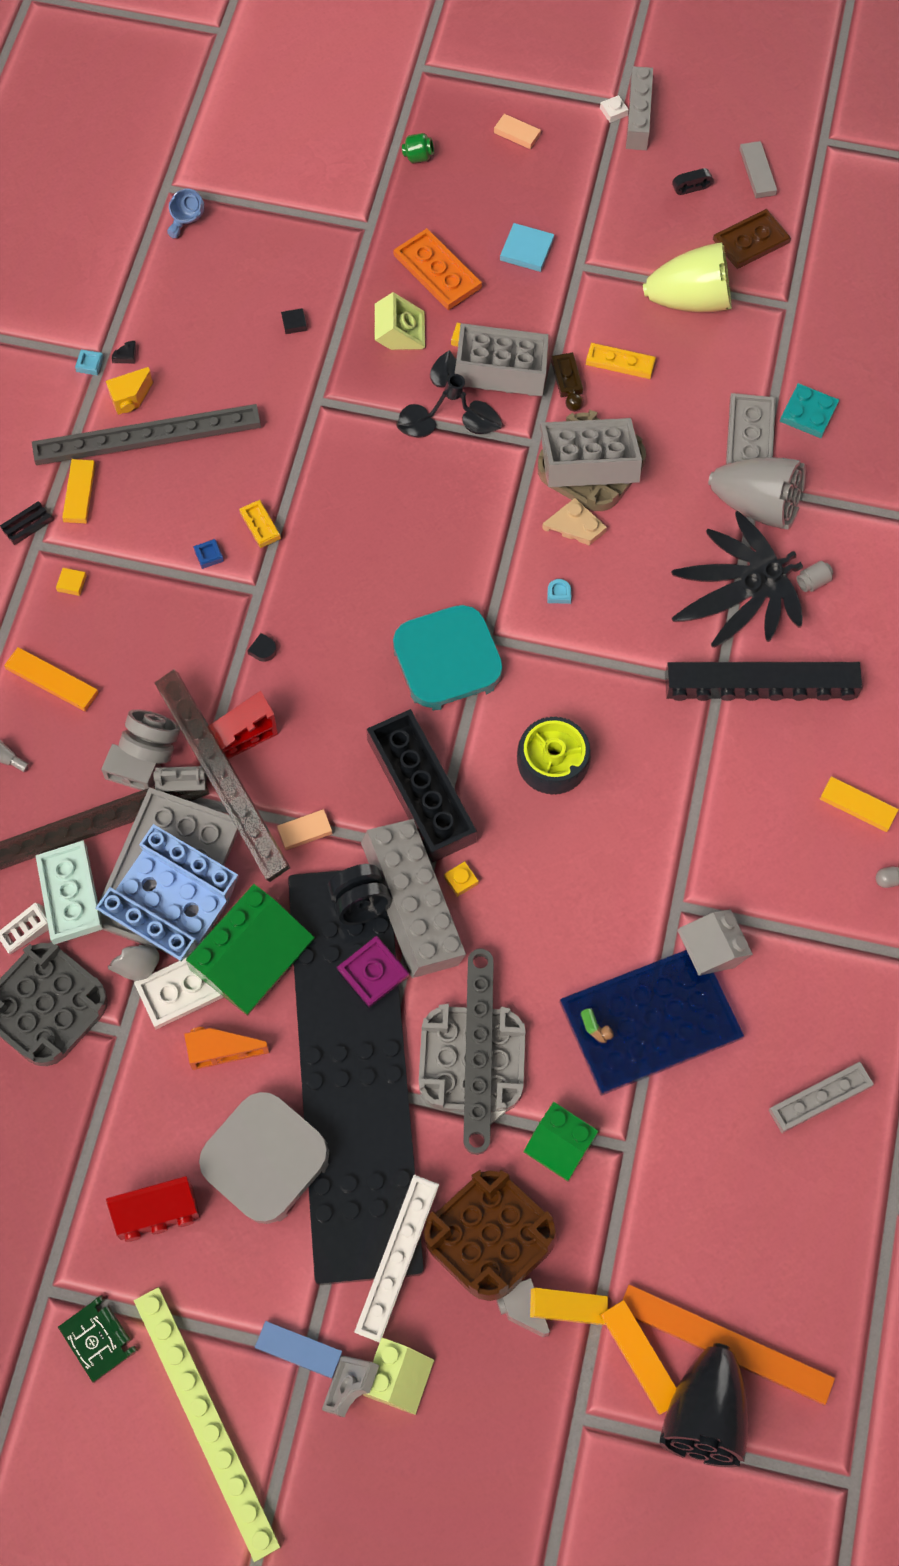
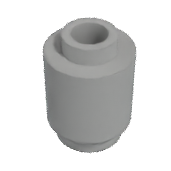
(815, 576)

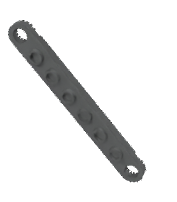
(478, 1051)

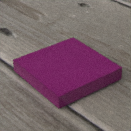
(373, 971)

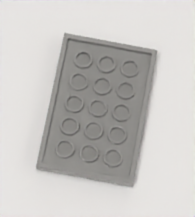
(192, 823)

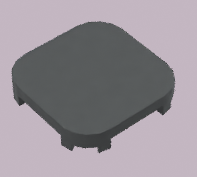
(48, 1004)

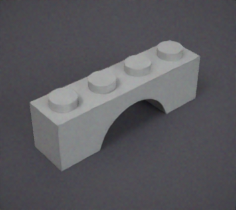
(639, 108)

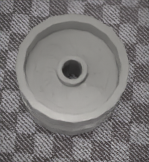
(149, 736)

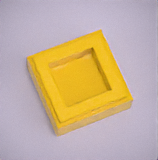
(71, 581)

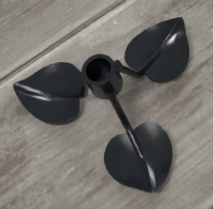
(478, 416)

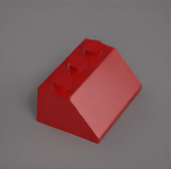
(153, 1209)

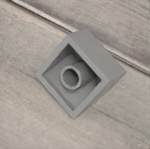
(715, 942)

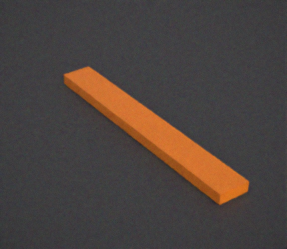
(748, 1353)

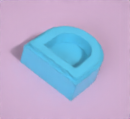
(559, 592)

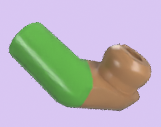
(600, 1034)

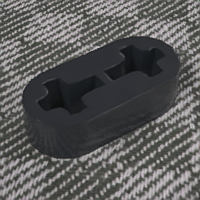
(692, 181)

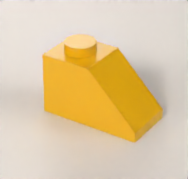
(129, 390)

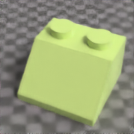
(399, 323)
(400, 1376)

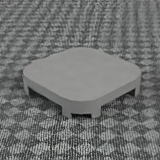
(444, 1058)
(264, 1157)

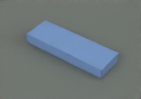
(298, 1349)

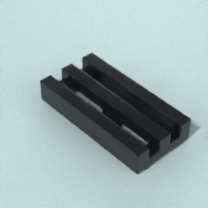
(24, 520)

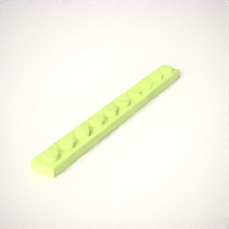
(207, 1425)

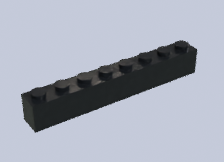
(763, 680)

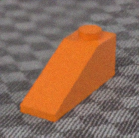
(217, 1047)

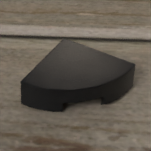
(125, 354)

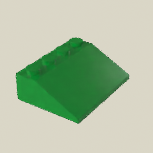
(249, 949)

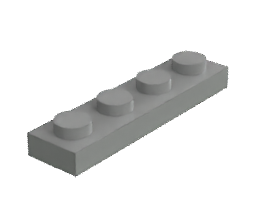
(821, 1097)

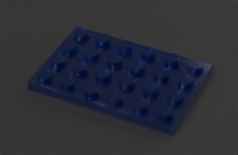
(657, 1021)

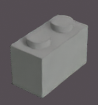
(128, 770)

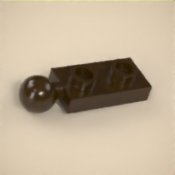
(568, 380)

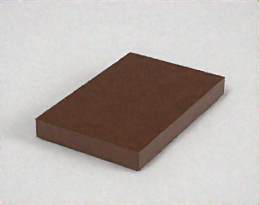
(752, 238)

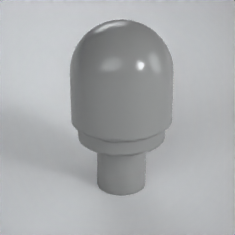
(888, 877)

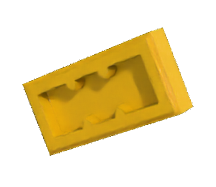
(260, 523)

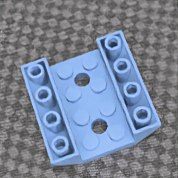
(182, 880)

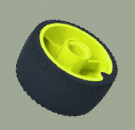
(553, 772)

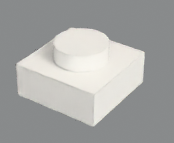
(614, 109)

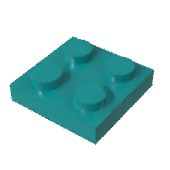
(809, 410)

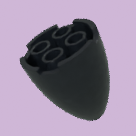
(709, 1411)

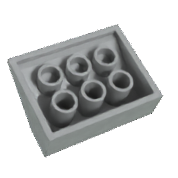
(502, 359)
(590, 452)

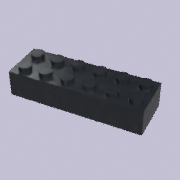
(421, 785)

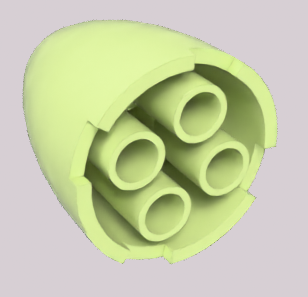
(692, 281)

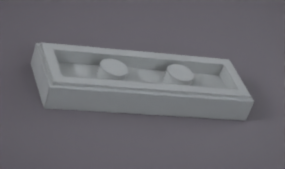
(758, 169)

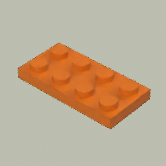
(437, 269)

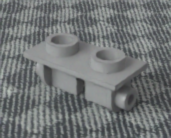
(179, 779)

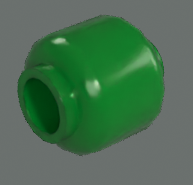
(418, 148)

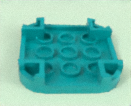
(447, 656)

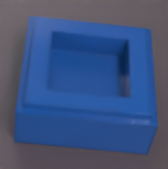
(208, 553)

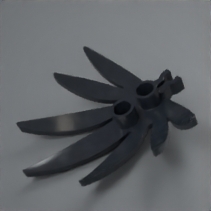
(759, 580)

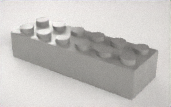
(417, 905)

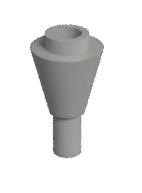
(9, 758)

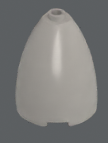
(762, 488)

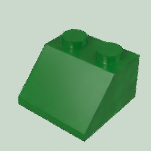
(560, 1141)

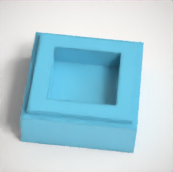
(89, 362)

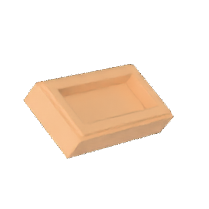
(517, 131)
(304, 829)

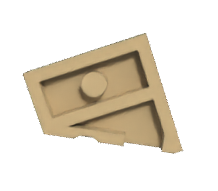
(576, 523)

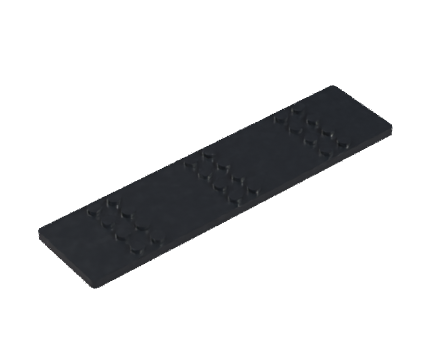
(350, 1092)

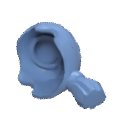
(185, 208)

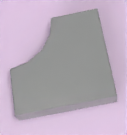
(349, 1382)

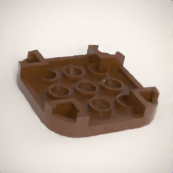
(490, 1235)

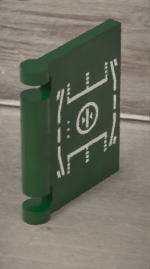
(97, 1339)

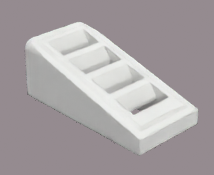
(29, 934)

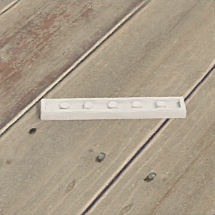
(396, 1258)

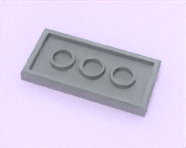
(750, 427)

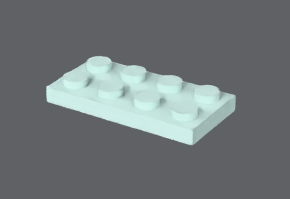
(68, 892)

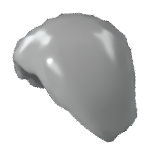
(135, 962)

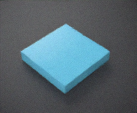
(527, 247)

